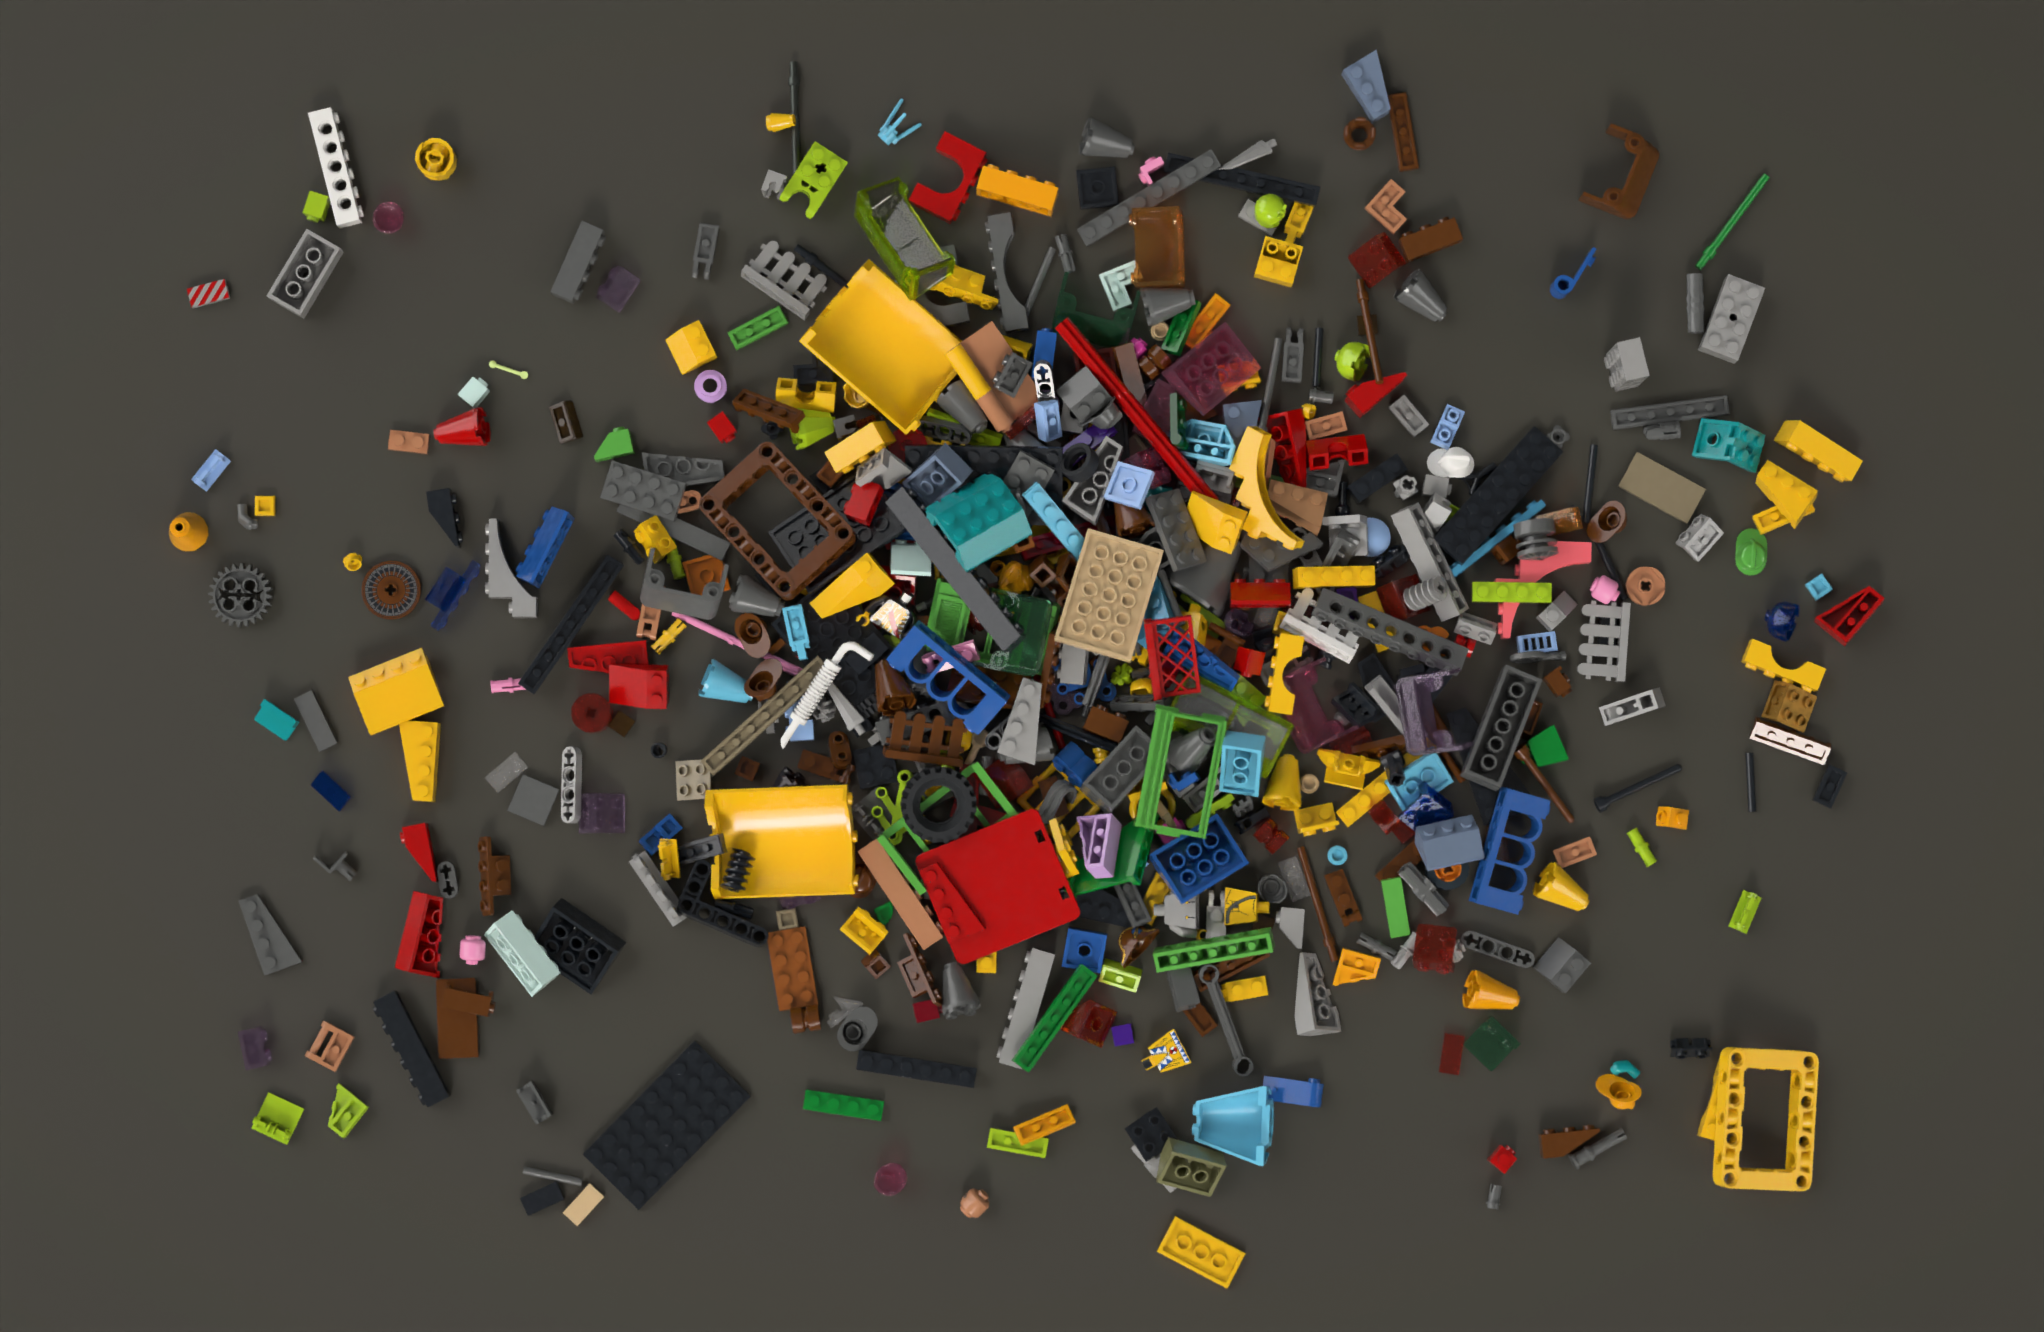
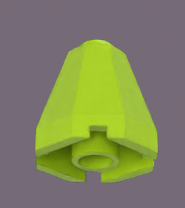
(812, 428)

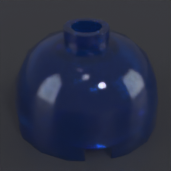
(1782, 620)

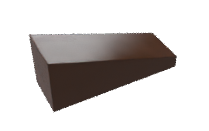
(1531, 720)

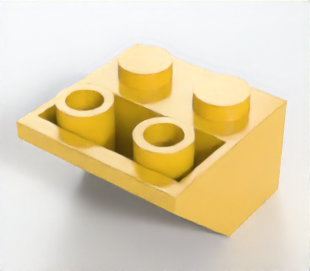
(1278, 261)

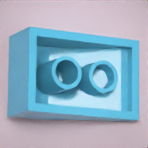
(1242, 763)

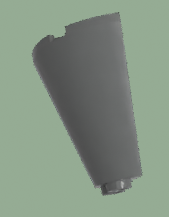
(1207, 582)

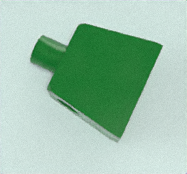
(1546, 748)

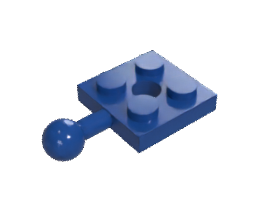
(1094, 940)

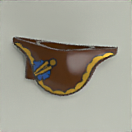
(1134, 942)

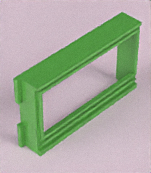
(1156, 766)

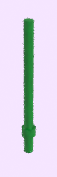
(1710, 251)

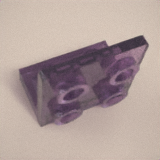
(602, 813)

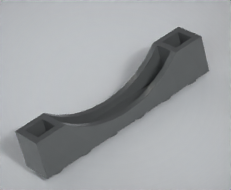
(1002, 232)

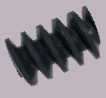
(737, 870)

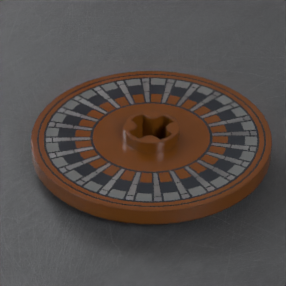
(400, 602)

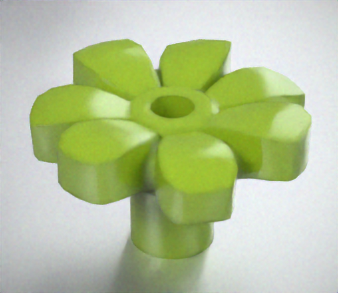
(1122, 674)

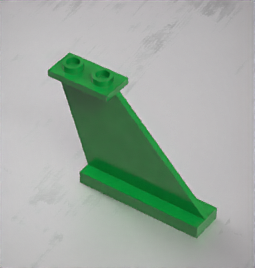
(1129, 866)

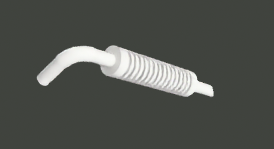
(819, 686)

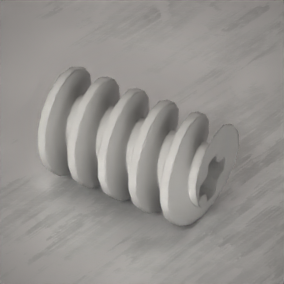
(1425, 593)

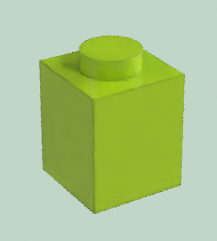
(316, 207)

